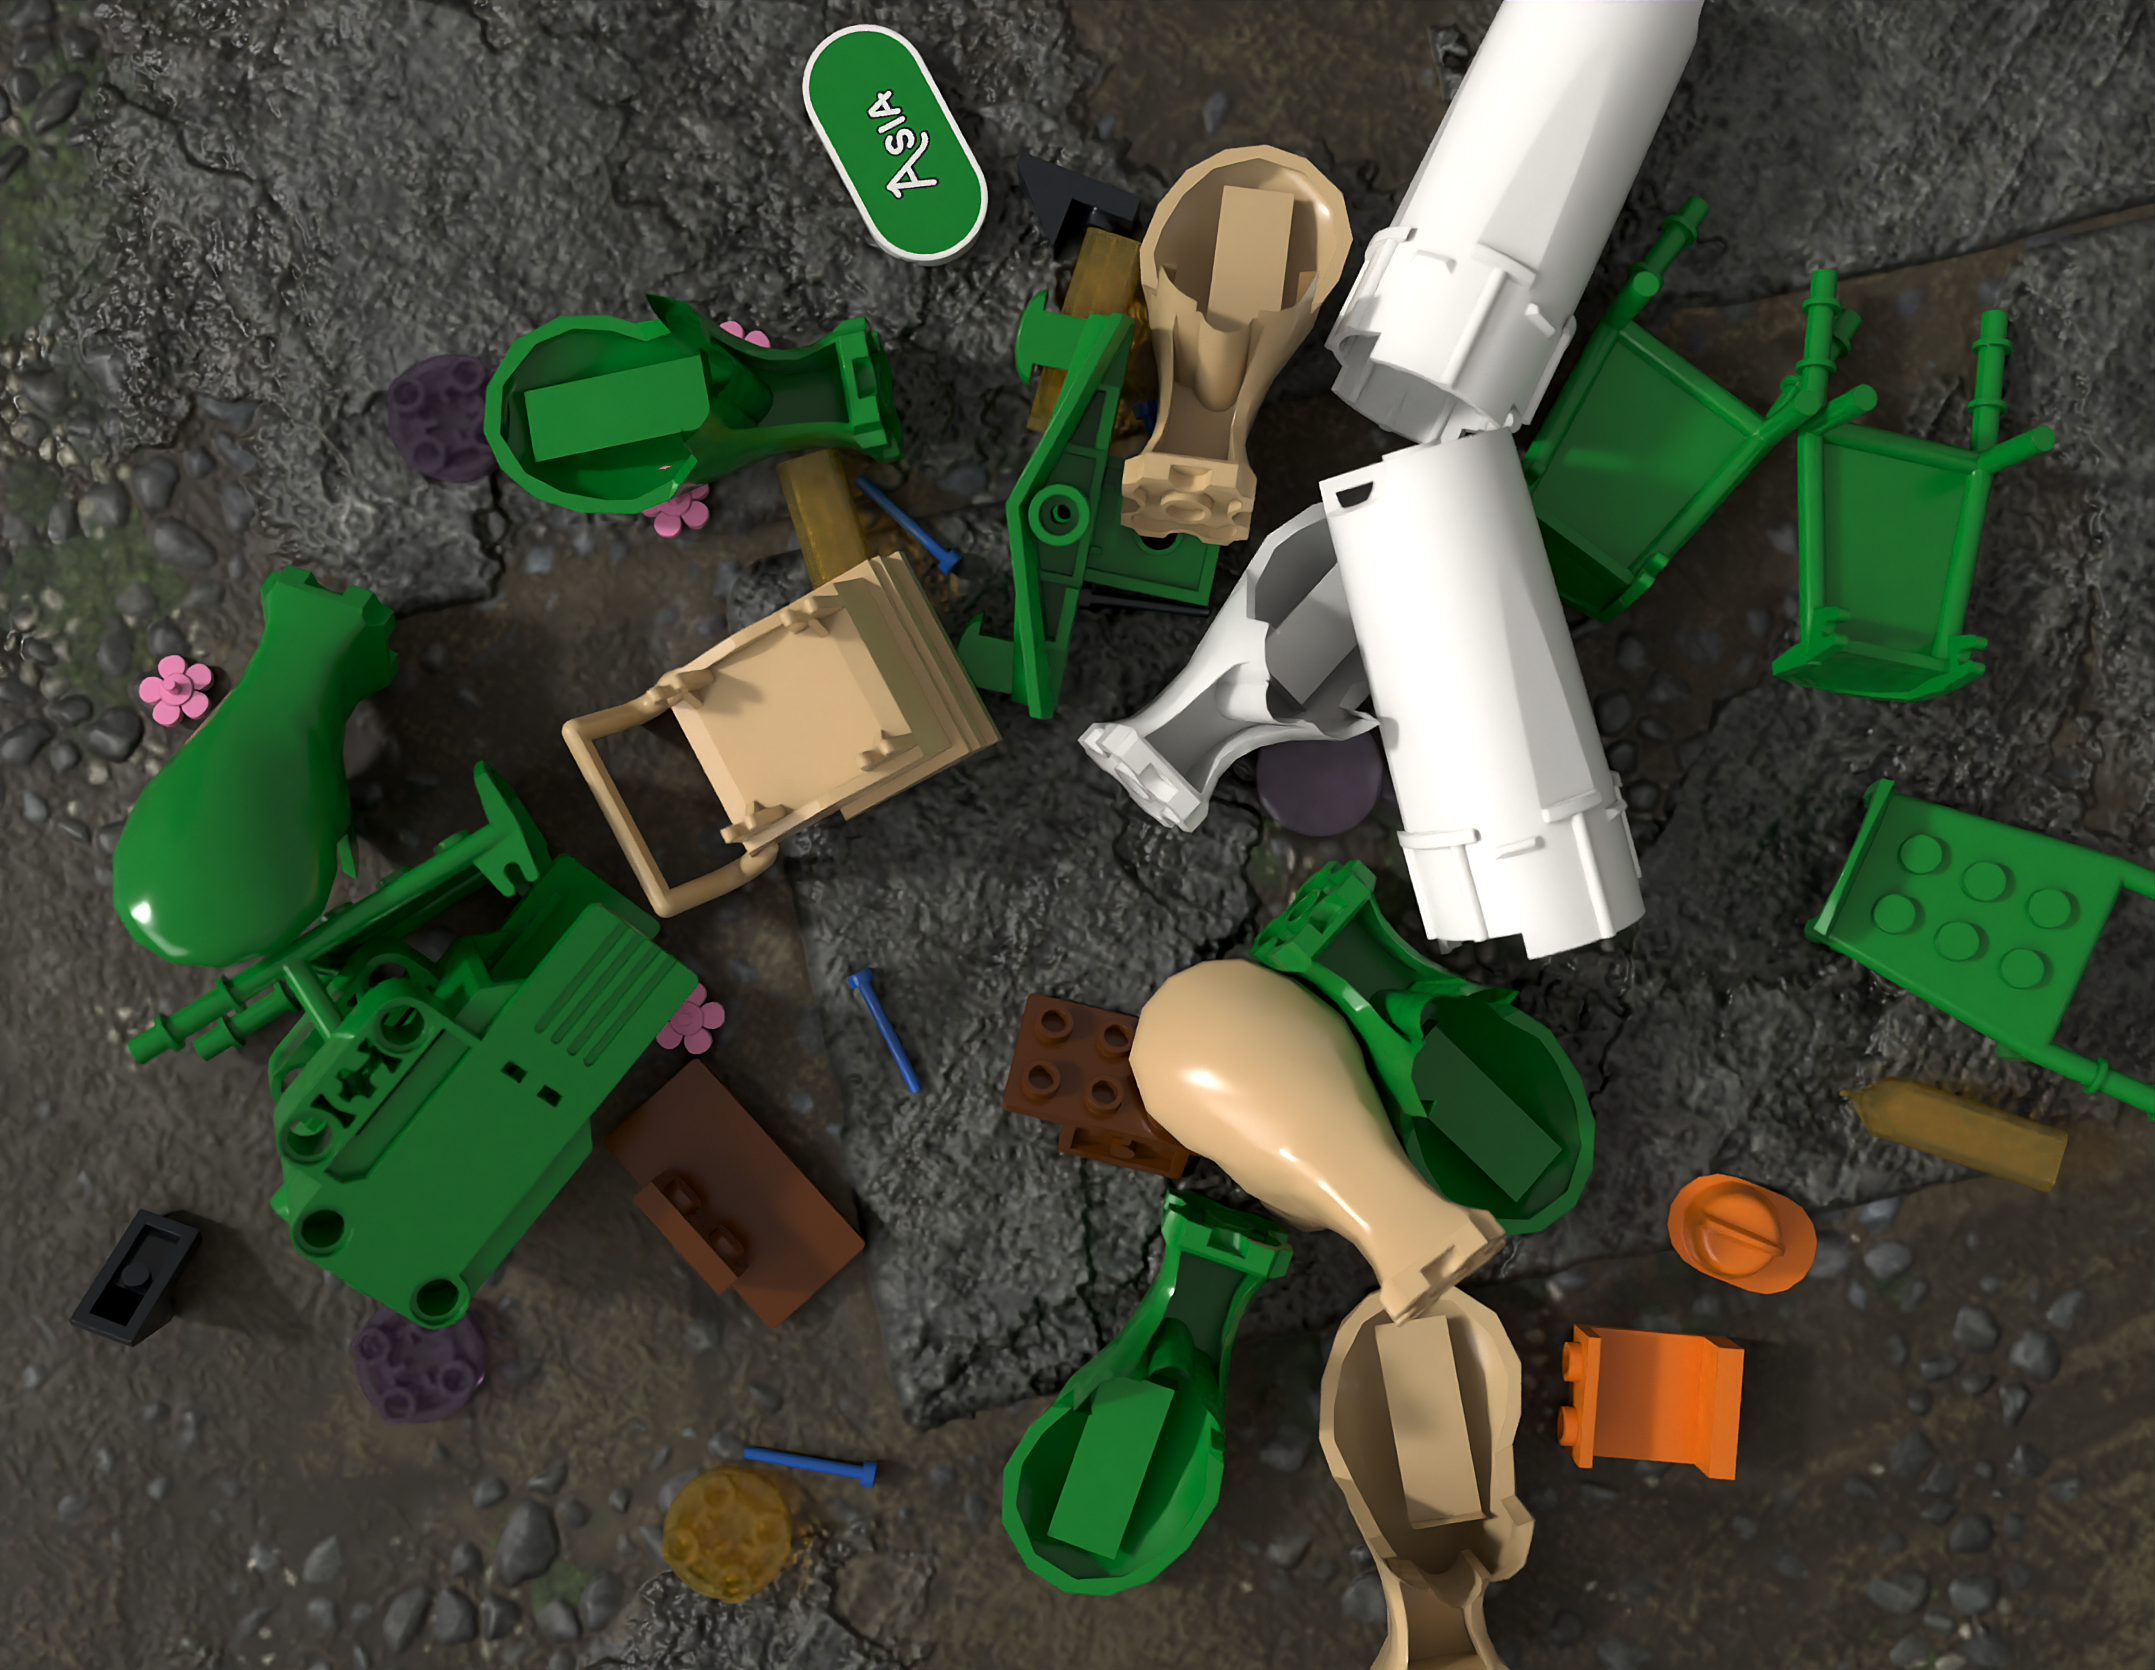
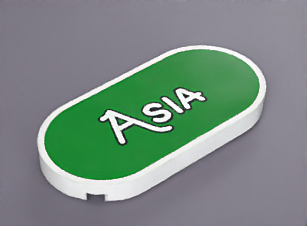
(895, 145)

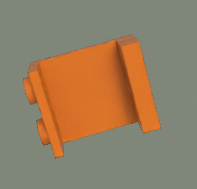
(1652, 1397)

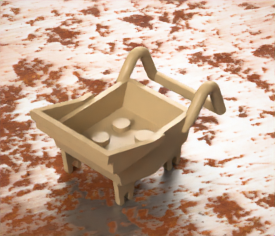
(803, 720)

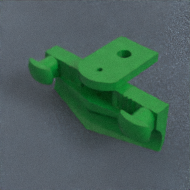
(1058, 553)

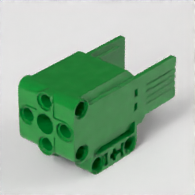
(464, 1089)

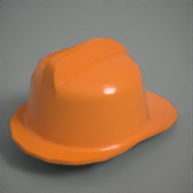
(1742, 1233)

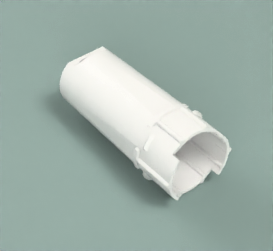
(1508, 216)
(1481, 700)

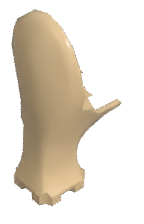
(1230, 294)
(1285, 1105)
(1424, 1453)

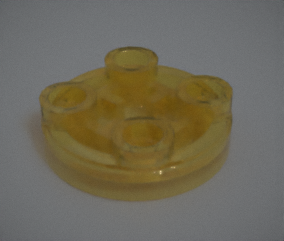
(728, 1533)

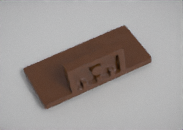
(1078, 1073)
(732, 1195)

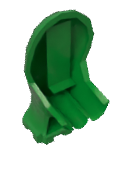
(618, 399)
(246, 818)
(1462, 1073)
(1137, 1437)

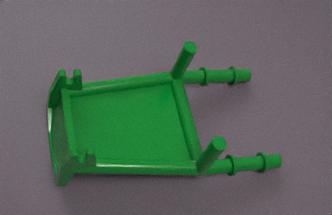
(1645, 444)
(1891, 528)
(504, 852)
(1981, 924)

